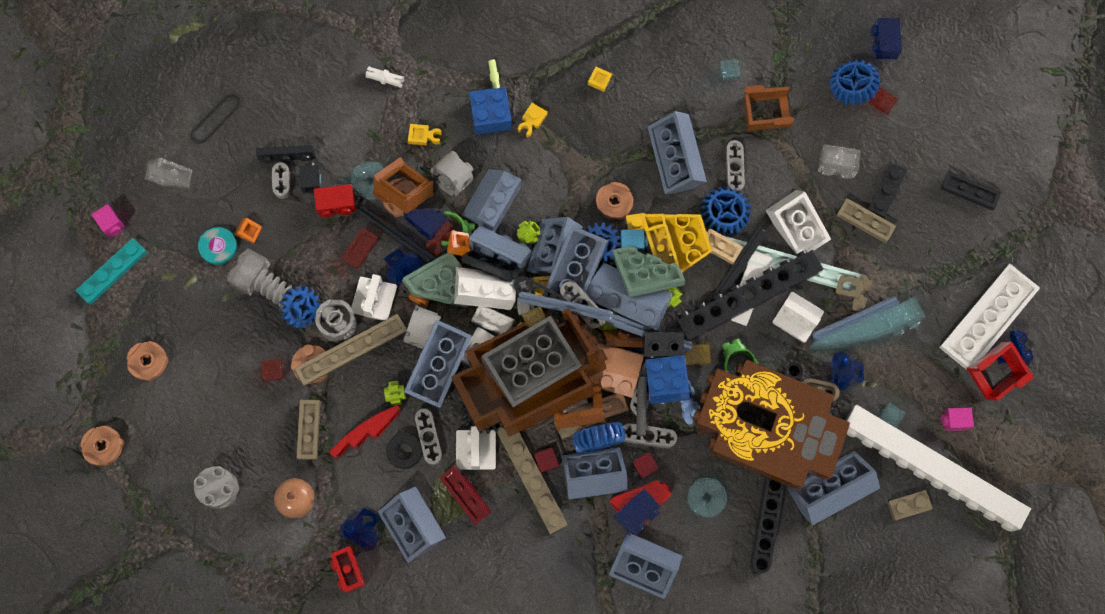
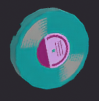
(217, 246)

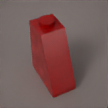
(657, 490)

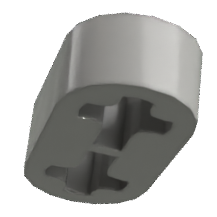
(276, 180)

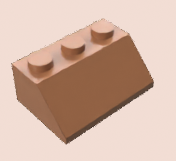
(621, 371)

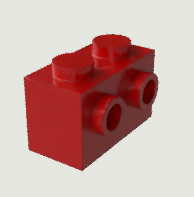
(335, 200)
(348, 570)

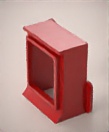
(1020, 373)

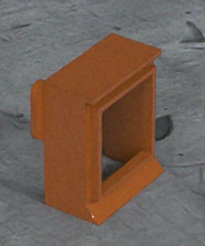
(759, 93)
(388, 193)
(585, 416)

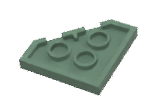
(644, 272)
(435, 280)

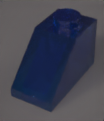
(426, 221)

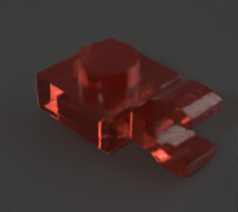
(442, 234)

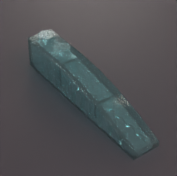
(875, 327)

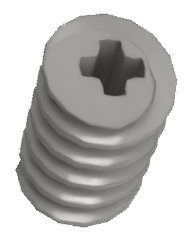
(271, 288)

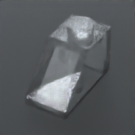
(168, 173)

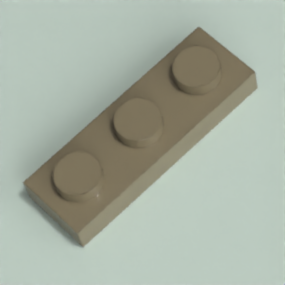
(866, 220)
(308, 430)

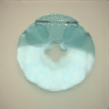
(361, 173)
(713, 488)

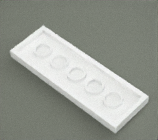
(989, 317)

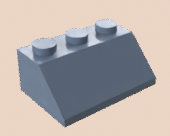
(492, 199)
(550, 243)
(499, 247)
(594, 473)
(411, 524)
(645, 565)

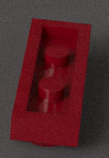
(465, 494)

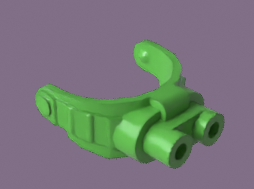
(466, 227)
(736, 348)

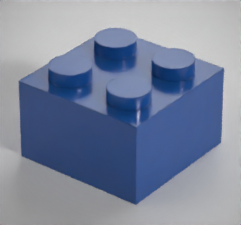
(490, 110)
(667, 379)

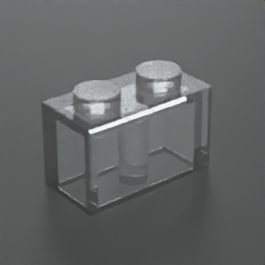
(839, 161)
(247, 270)

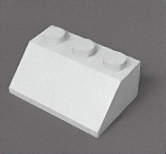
(483, 290)

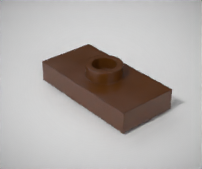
(621, 338)

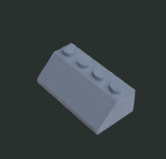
(677, 153)
(577, 261)
(609, 291)
(437, 363)
(850, 482)

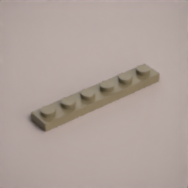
(350, 350)
(533, 481)

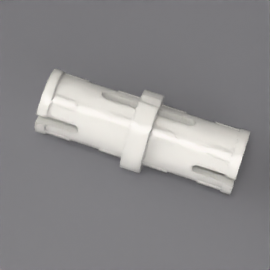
(384, 77)

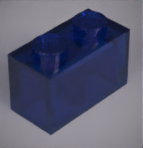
(886, 38)
(636, 512)

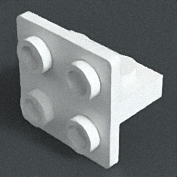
(374, 298)
(798, 317)
(475, 450)

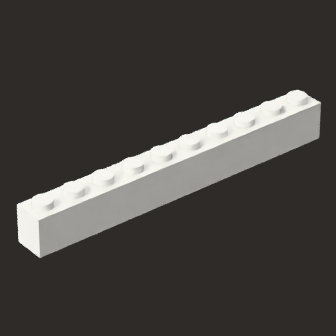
(937, 469)

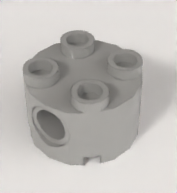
(452, 173)
(336, 320)
(420, 326)
(216, 487)

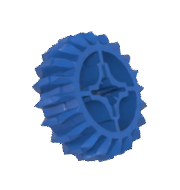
(866, 82)
(715, 200)
(598, 437)

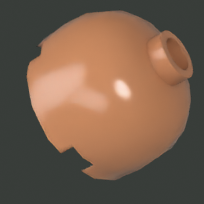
(294, 498)

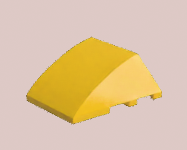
(677, 238)

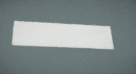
(752, 270)

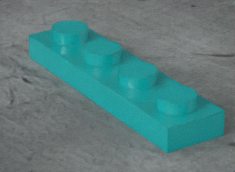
(111, 271)

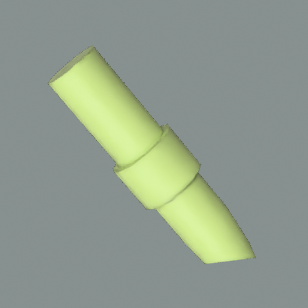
(494, 76)

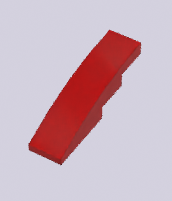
(372, 427)

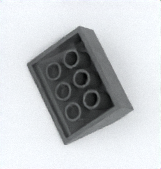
(531, 361)

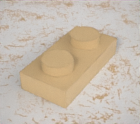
(723, 246)

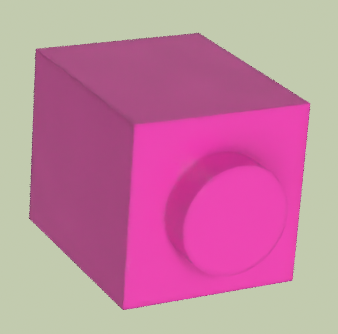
(108, 221)
(957, 419)

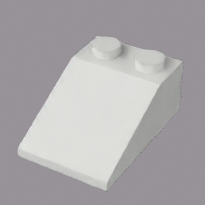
(798, 222)

